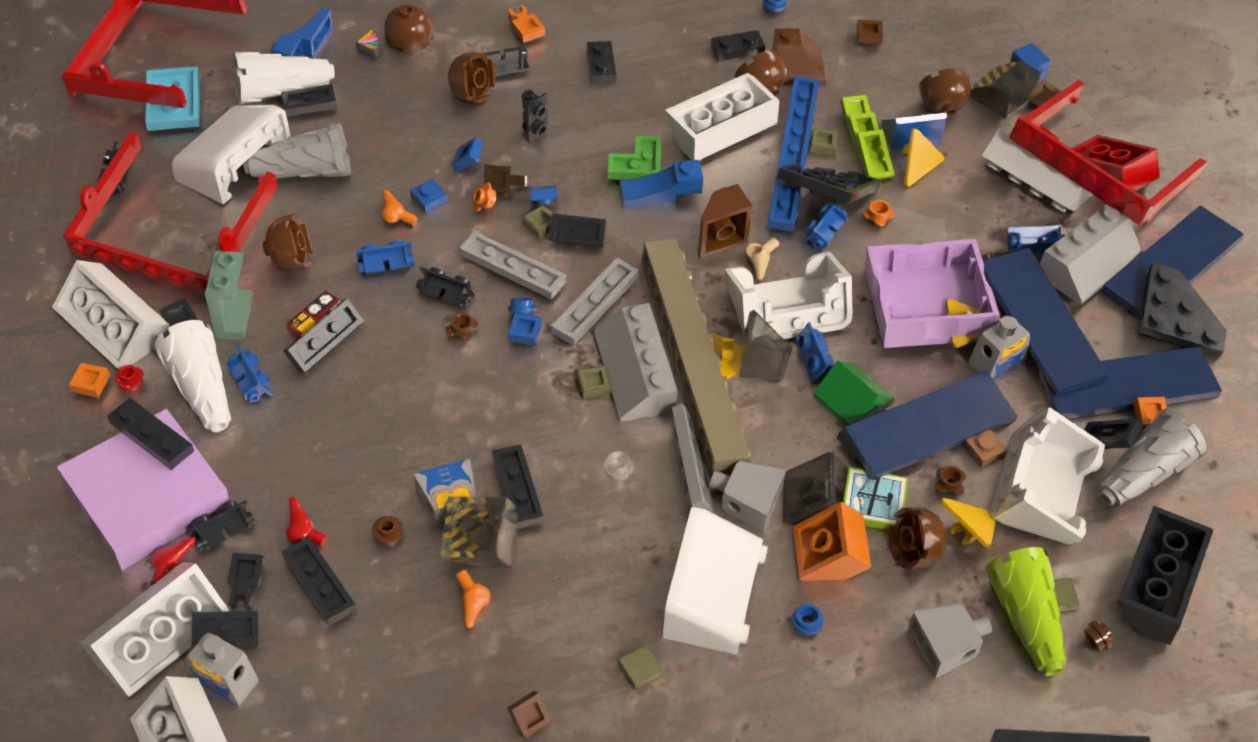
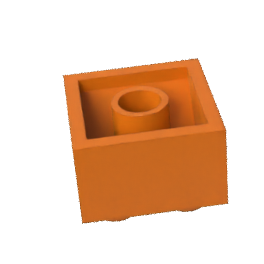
(832, 544)

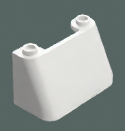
(214, 156)
(789, 304)
(1045, 477)
(712, 583)

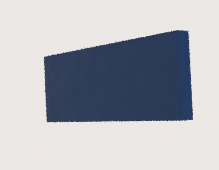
(1188, 247)
(1054, 335)
(1173, 374)
(928, 425)

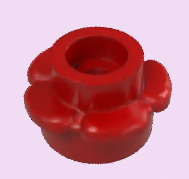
(129, 378)

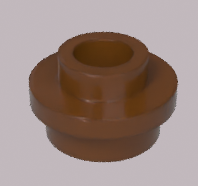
(389, 537)
(1098, 636)

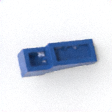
(308, 38)
(662, 187)

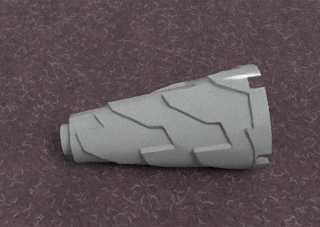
(304, 156)
(1158, 452)

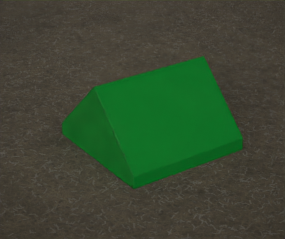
(850, 393)

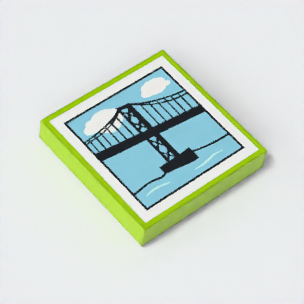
(875, 499)

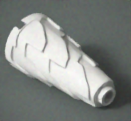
(270, 74)
(195, 367)

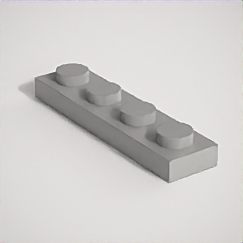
(512, 265)
(594, 301)
(690, 452)

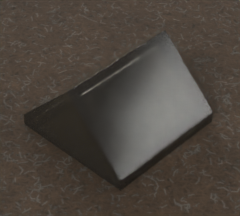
(763, 351)
(808, 489)

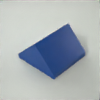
(899, 129)

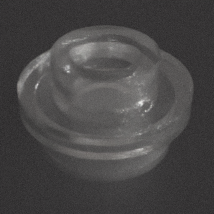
(619, 459)

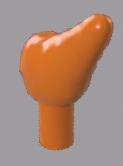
(395, 211)
(473, 598)

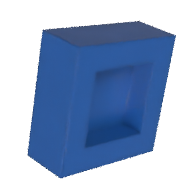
(467, 154)
(543, 194)
(428, 195)
(525, 329)

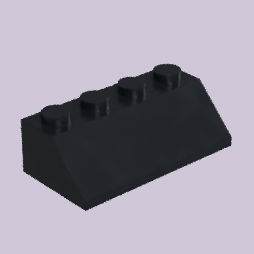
(1164, 573)

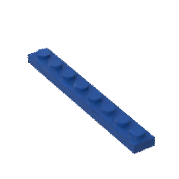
(793, 151)

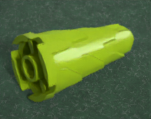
(1028, 596)

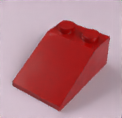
(1126, 161)

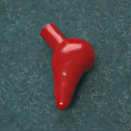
(301, 526)
(167, 558)

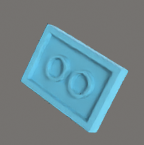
(168, 117)

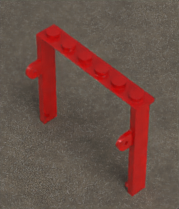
(93, 78)
(1084, 172)
(94, 198)

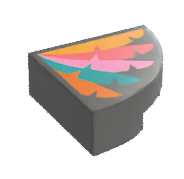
(369, 43)

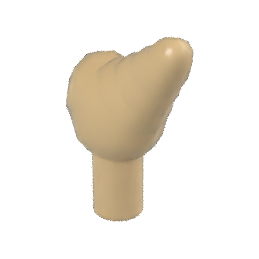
(760, 256)

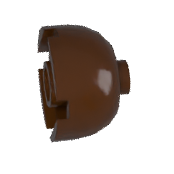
(408, 28)
(767, 69)
(472, 77)
(946, 92)
(288, 243)
(917, 538)

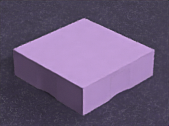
(913, 287)
(137, 498)

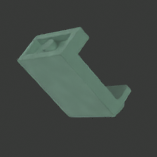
(227, 304)

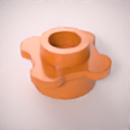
(484, 197)
(879, 212)

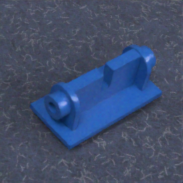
(818, 230)
(1033, 237)
(373, 257)
(814, 352)
(255, 381)

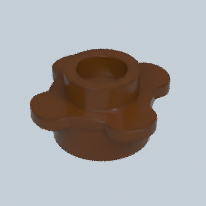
(462, 320)
(952, 474)

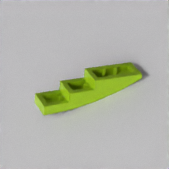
(866, 137)

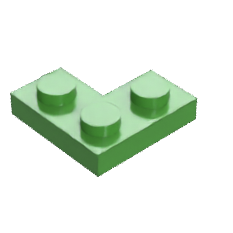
(641, 164)

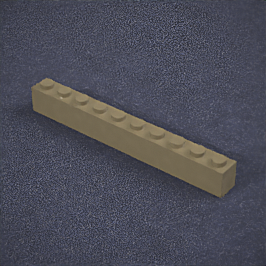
(694, 357)

